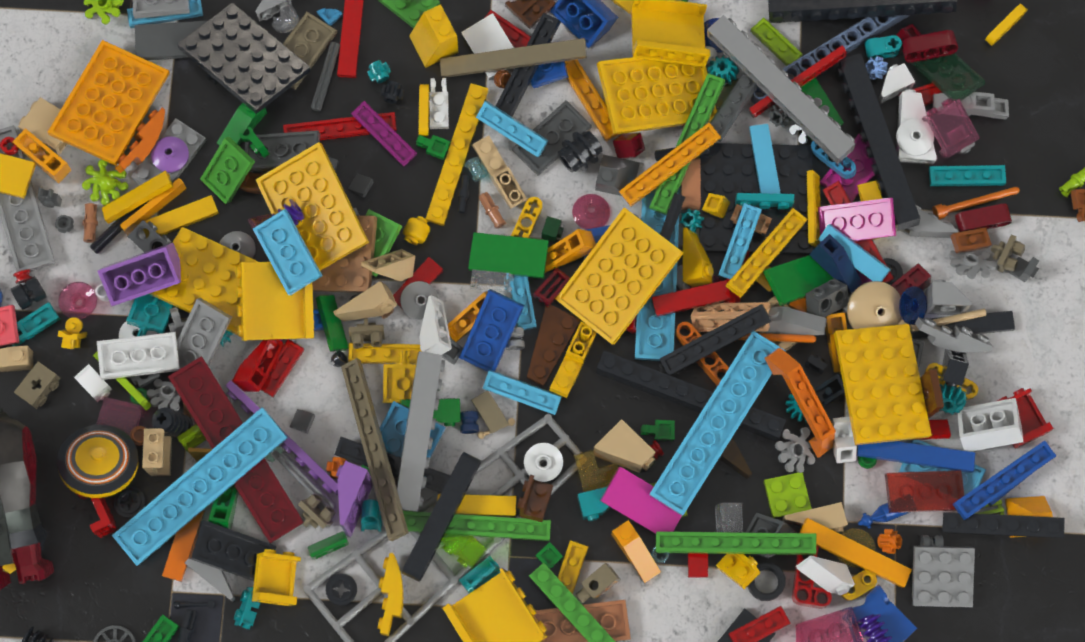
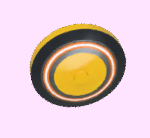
(97, 461)

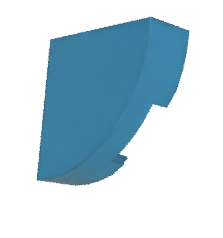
(329, 16)

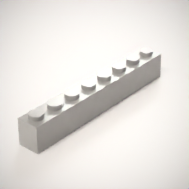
(418, 428)

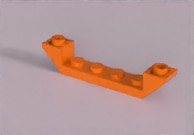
(806, 398)

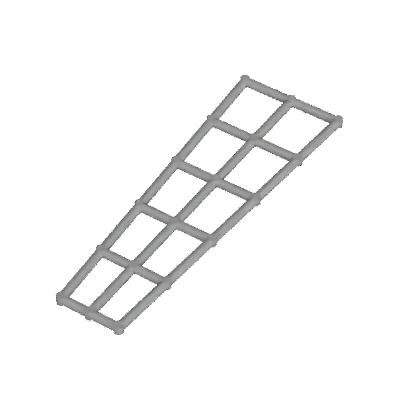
(520, 475)

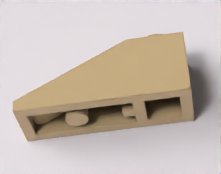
(395, 265)
(371, 303)
(16, 358)
(830, 516)

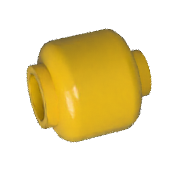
(416, 230)

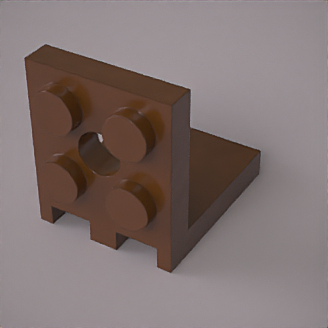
(932, 392)

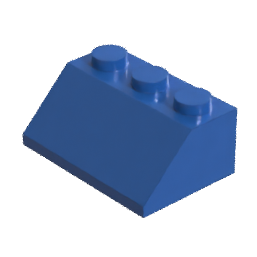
(585, 18)

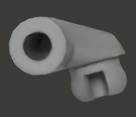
(681, 285)

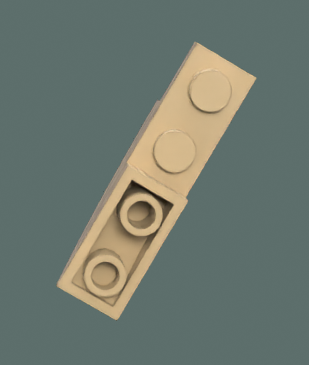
(499, 172)

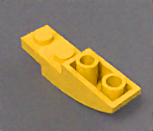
(573, 360)
(392, 586)

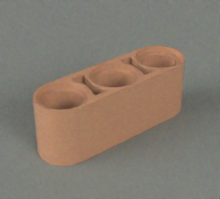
(692, 186)

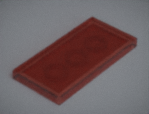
(923, 491)

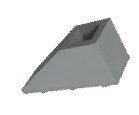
(930, 227)

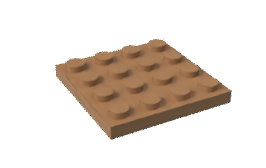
(347, 273)

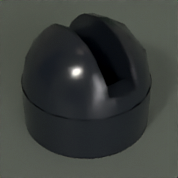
(339, 359)

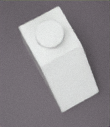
(896, 81)
(93, 384)

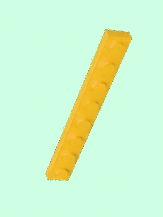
(456, 155)

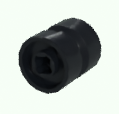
(22, 296)

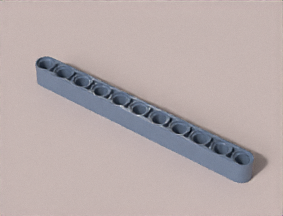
(856, 31)

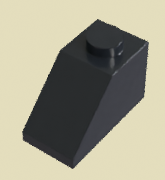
(830, 390)

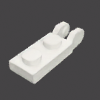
(439, 106)

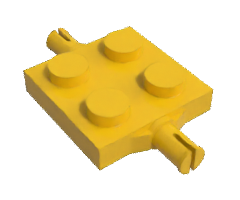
(398, 380)

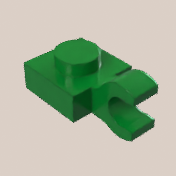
(257, 146)
(435, 147)
(662, 430)

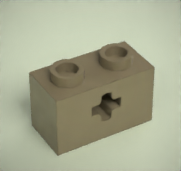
(38, 375)

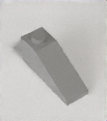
(793, 321)
(212, 575)

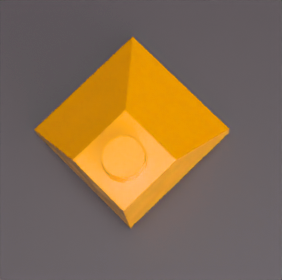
(1028, 506)

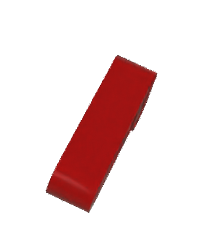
(807, 587)

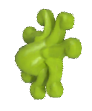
(101, 7)
(105, 182)

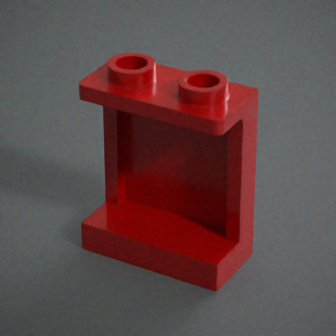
(1031, 419)
(106, 524)

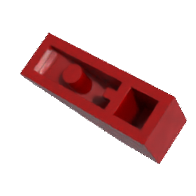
(257, 365)

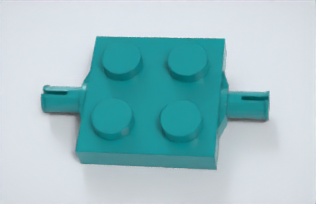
(149, 314)

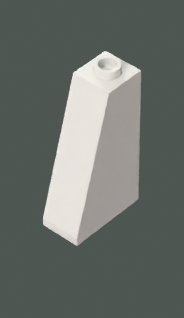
(912, 107)

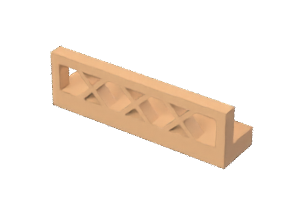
(712, 319)

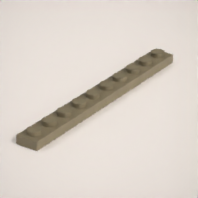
(374, 450)

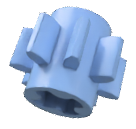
(876, 67)

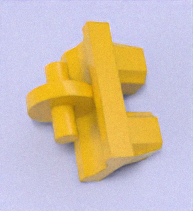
(72, 334)

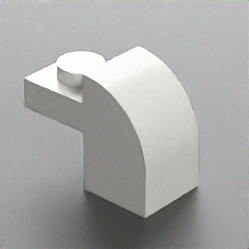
(844, 446)

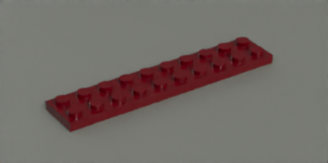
(217, 421)

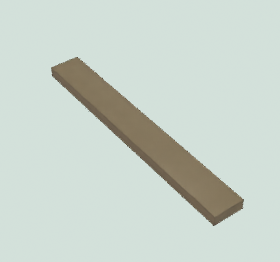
(513, 58)

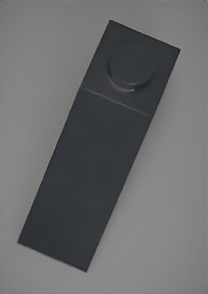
(954, 367)

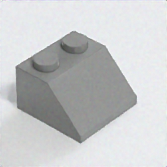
(945, 299)

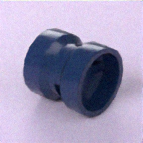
(469, 421)

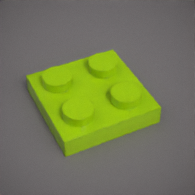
(787, 494)

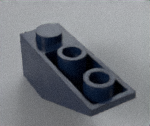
(836, 262)

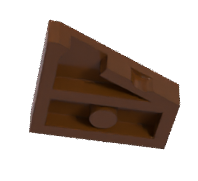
(529, 11)

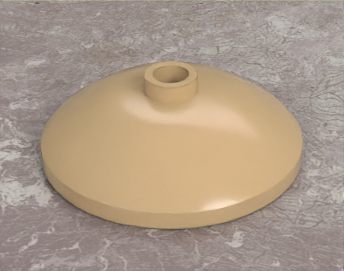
(866, 302)

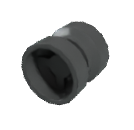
(931, 541)

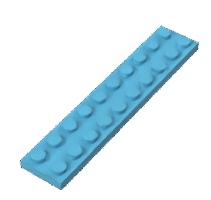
(654, 333)
(715, 425)
(200, 486)

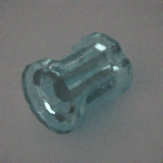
(476, 169)

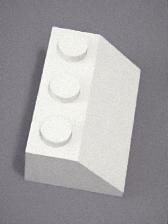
(990, 425)

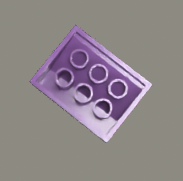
(353, 489)

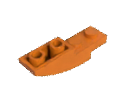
(145, 140)

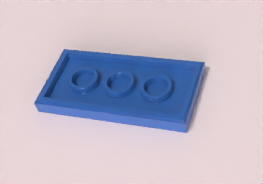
(491, 331)

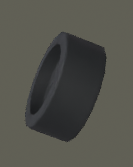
(780, 587)

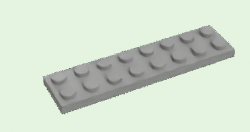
(24, 223)

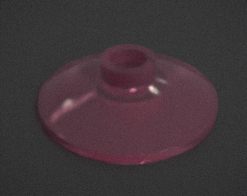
(591, 220)
(74, 292)

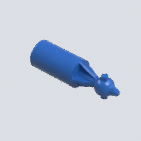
(880, 515)

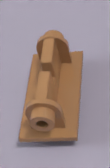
(762, 224)

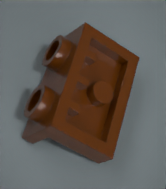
(535, 499)

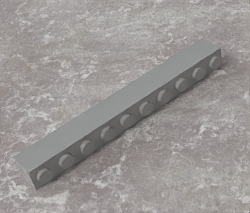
(781, 89)

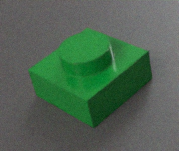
(549, 555)

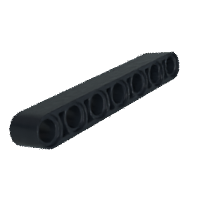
(441, 517)

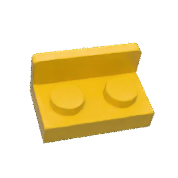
(739, 568)

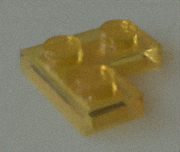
(589, 473)

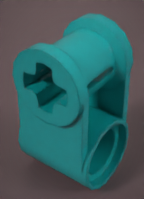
(883, 47)
(371, 516)

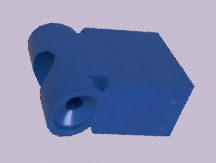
(895, 621)

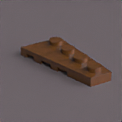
(553, 337)

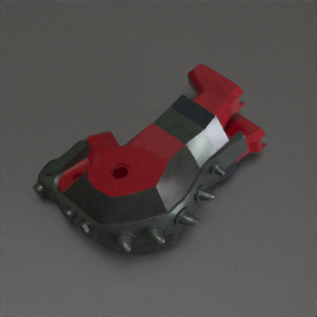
(19, 516)

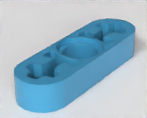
(839, 169)

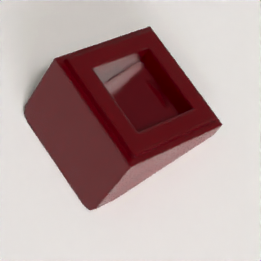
(907, 32)

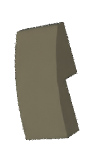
(489, 412)

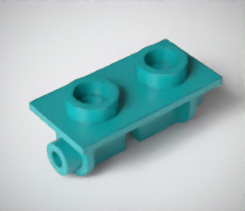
(480, 574)
(244, 614)

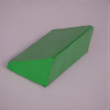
(328, 545)

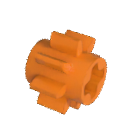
(333, 466)
(889, 541)

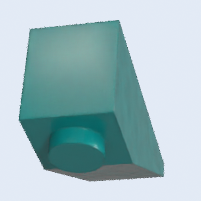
(590, 504)

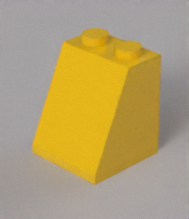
(434, 37)

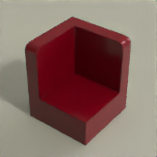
(628, 145)

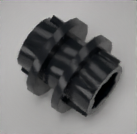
(582, 149)

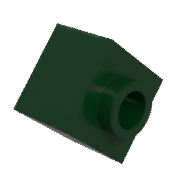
(552, 229)

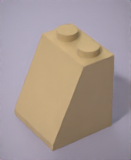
(625, 448)

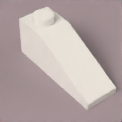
(434, 330)
(828, 574)

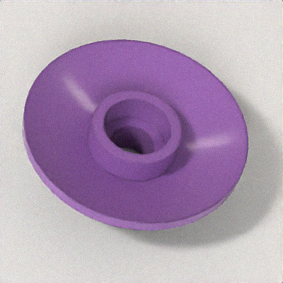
(174, 161)

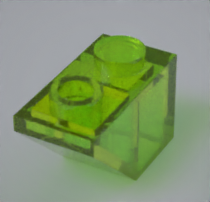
(465, 548)

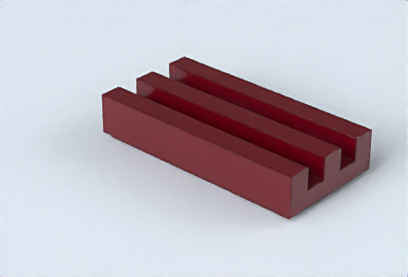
(542, 298)

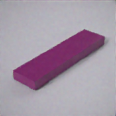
(383, 133)

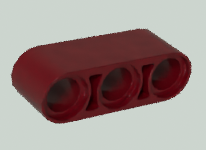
(929, 46)
(985, 217)

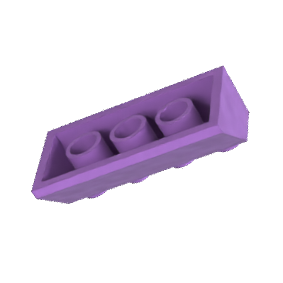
(141, 274)

